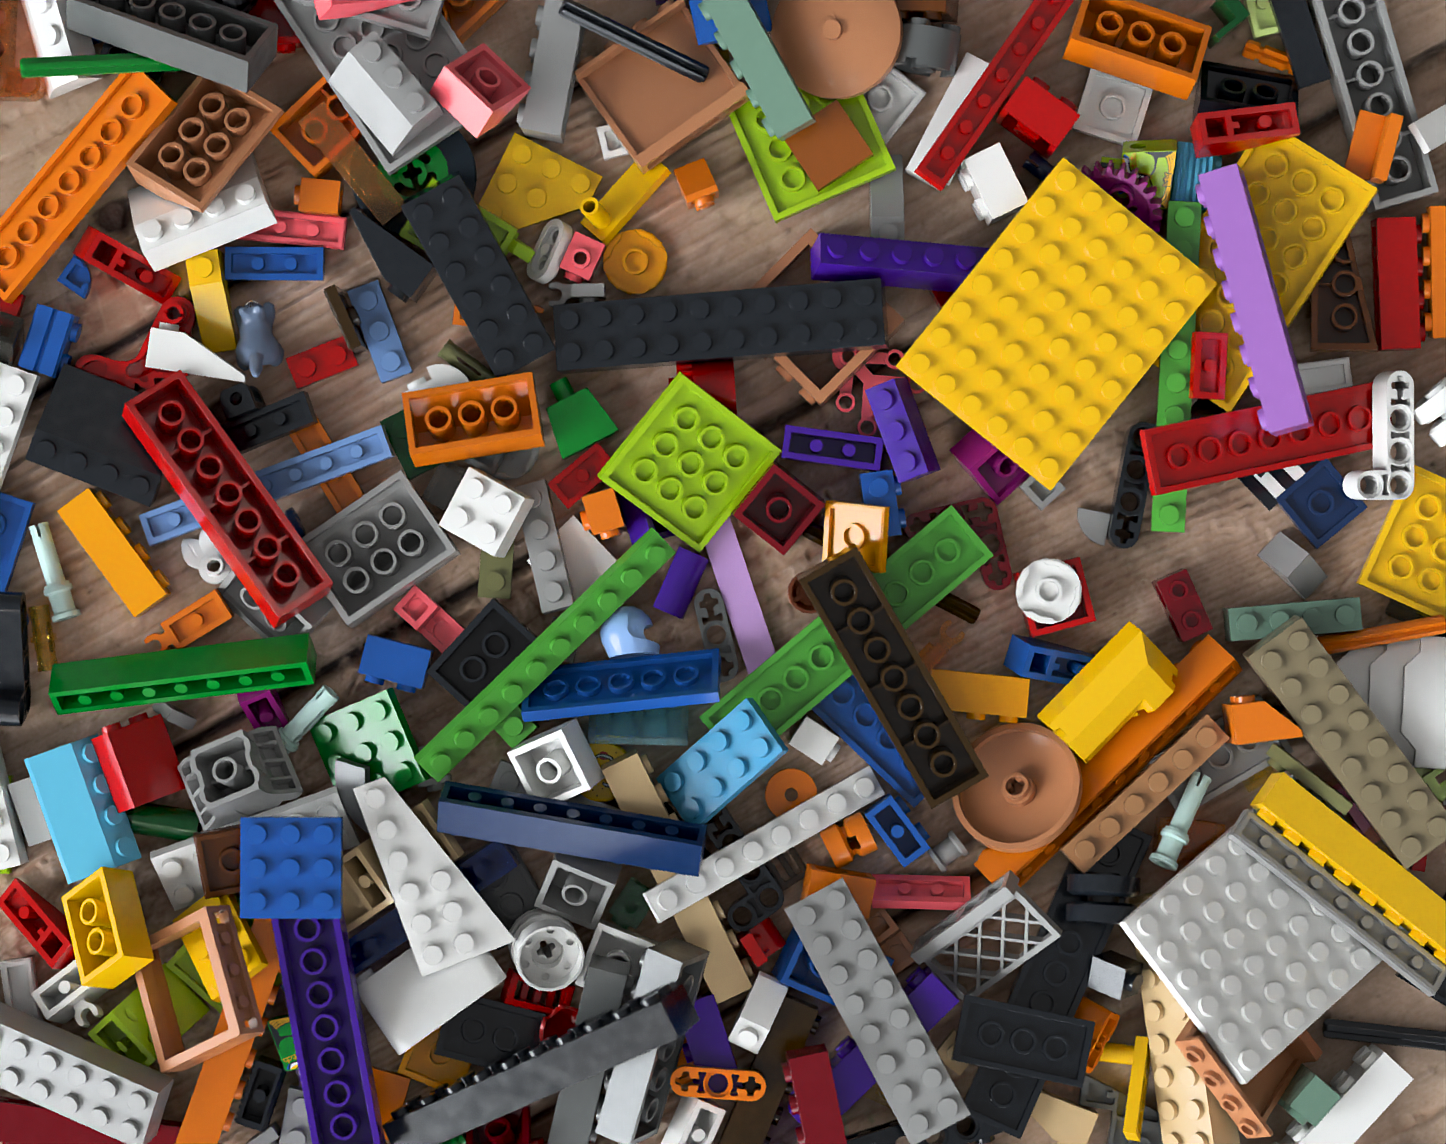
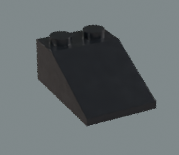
(398, 264)

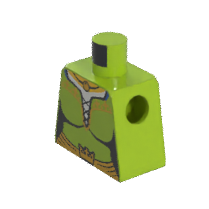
(1153, 159)

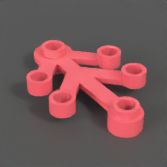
(868, 380)

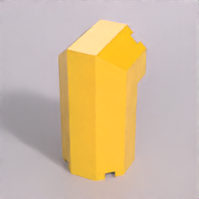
(1108, 691)

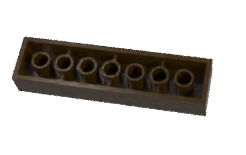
(892, 676)

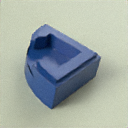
(77, 277)

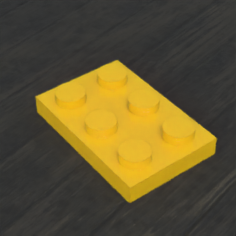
(198, 951)

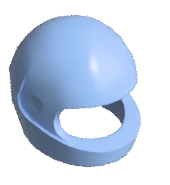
(624, 634)

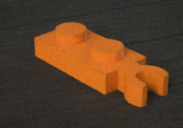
(193, 621)

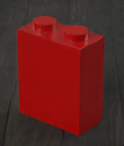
(138, 761)

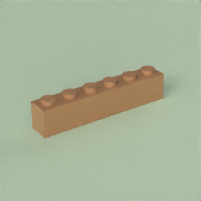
(1144, 793)

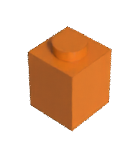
(319, 196)

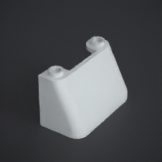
(414, 1005)

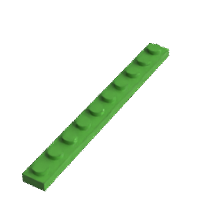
(1175, 362)
(544, 655)

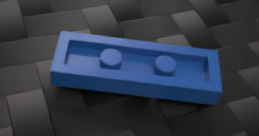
(274, 263)

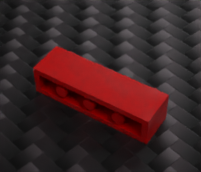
(1396, 283)

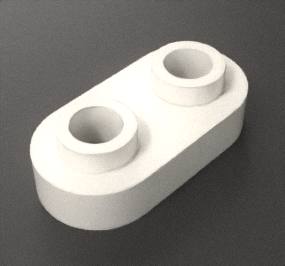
(549, 251)

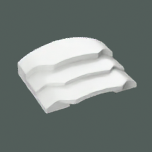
(1406, 694)

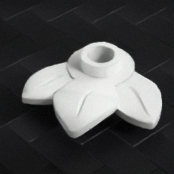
(201, 554)

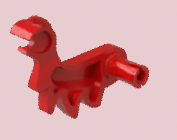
(133, 372)

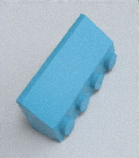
(81, 810)

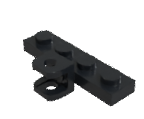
(255, 424)

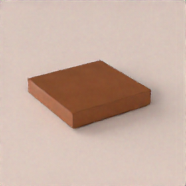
(829, 146)

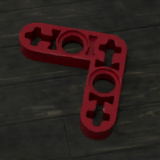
(990, 526)

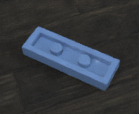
(380, 332)

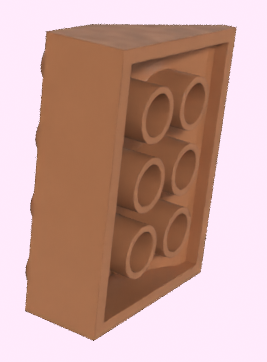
(202, 143)

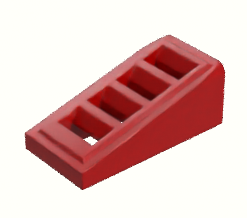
(509, 989)

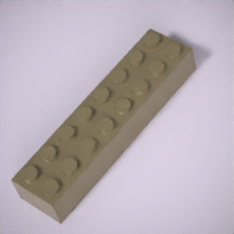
(1350, 740)

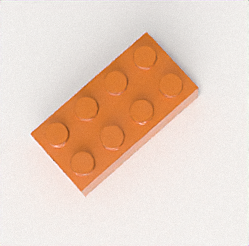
(1139, 44)

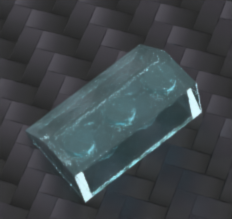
(641, 727)

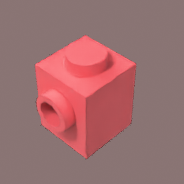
(582, 258)

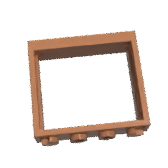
(786, 368)
(231, 980)

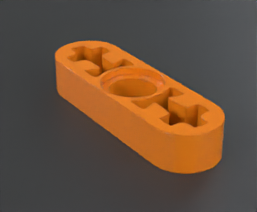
(743, 1077)

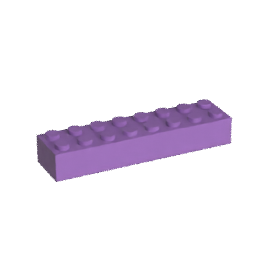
(1255, 300)

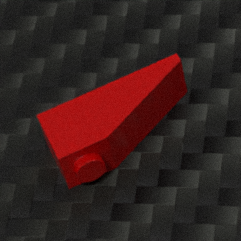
(1243, 128)
(126, 265)
(39, 923)

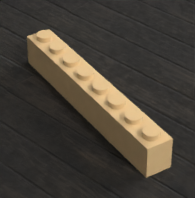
(701, 922)

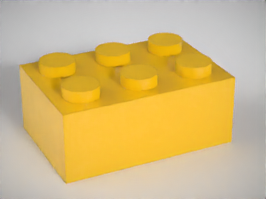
(107, 928)

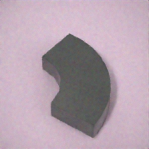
(349, 776)

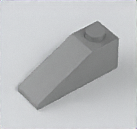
(888, 204)

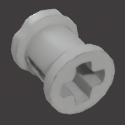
(947, 851)

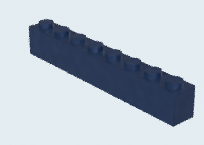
(571, 828)

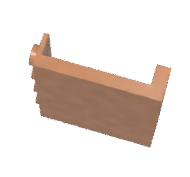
(651, 105)
(1251, 1102)

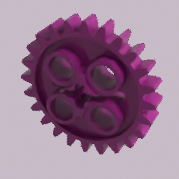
(1139, 195)

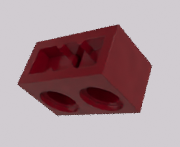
(1182, 605)

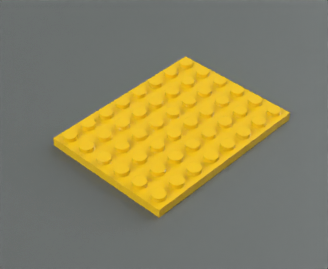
(1056, 324)

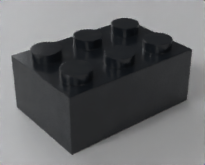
(481, 652)

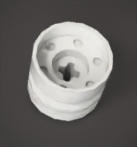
(548, 966)

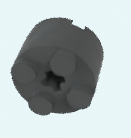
(929, 48)

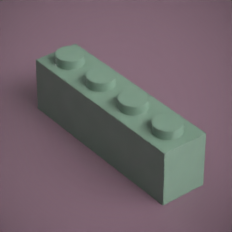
(1319, 615)

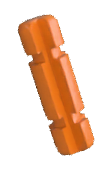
(1266, 55)

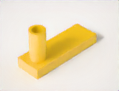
(621, 202)
(1140, 1059)

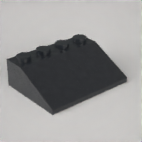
(90, 440)

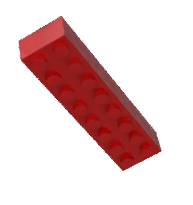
(227, 498)

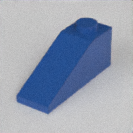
(1044, 659)

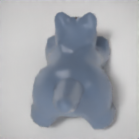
(256, 341)

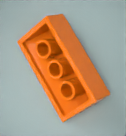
(473, 419)

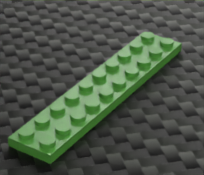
(812, 664)

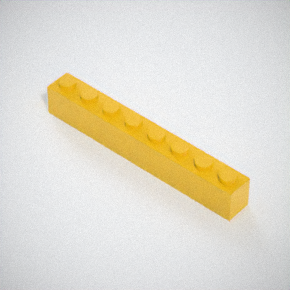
(1354, 860)

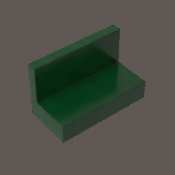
(1231, 14)

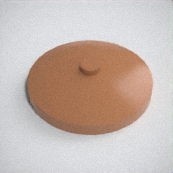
(838, 44)
(1029, 789)

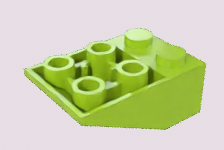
(126, 1026)

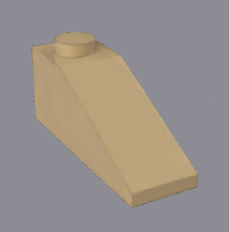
(1064, 1118)

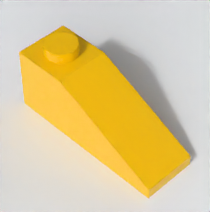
(212, 300)

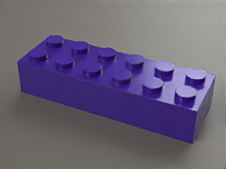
(850, 1071)

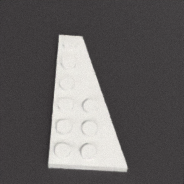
(434, 900)

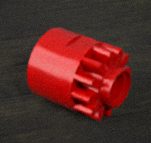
(713, 377)

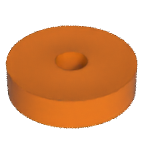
(784, 780)

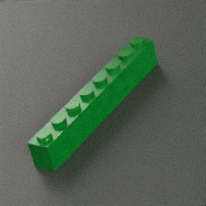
(183, 674)

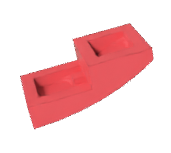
(428, 618)

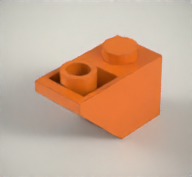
(697, 185)

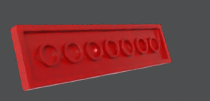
(1236, 445)

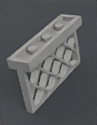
(973, 914)

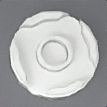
(1048, 591)

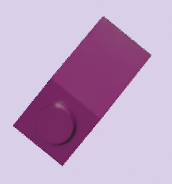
(263, 708)

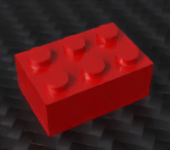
(1038, 116)

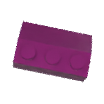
(988, 466)

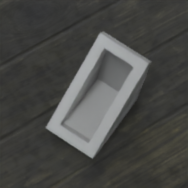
(1293, 565)

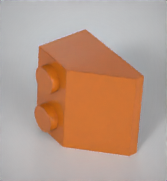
(1255, 721)

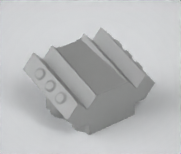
(239, 776)

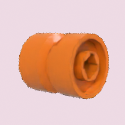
(837, 845)

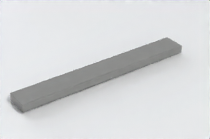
(1338, 902)

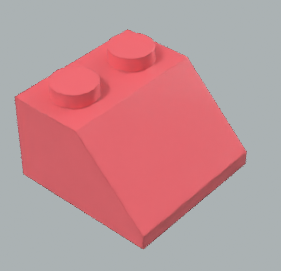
(479, 89)

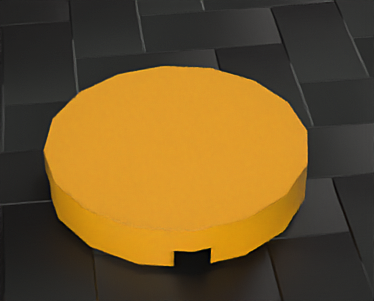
(635, 261)

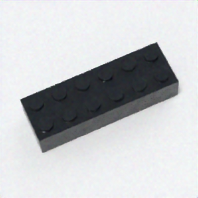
(477, 275)

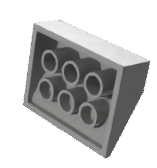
(379, 548)

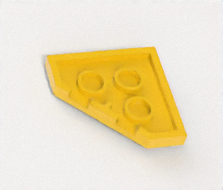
(536, 185)

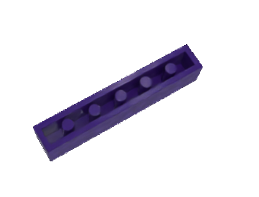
(894, 261)

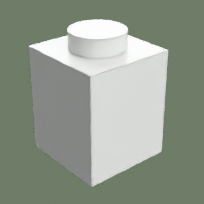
(815, 741)

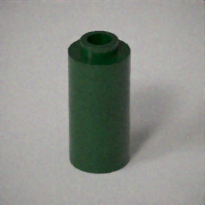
(164, 821)

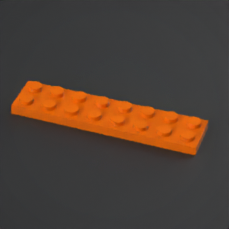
(77, 176)

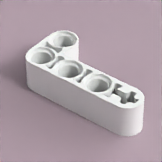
(1386, 435)

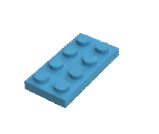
(722, 763)

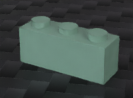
(1308, 1097)

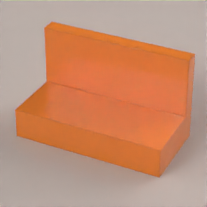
(1373, 145)

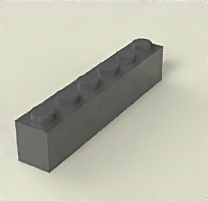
(577, 1105)

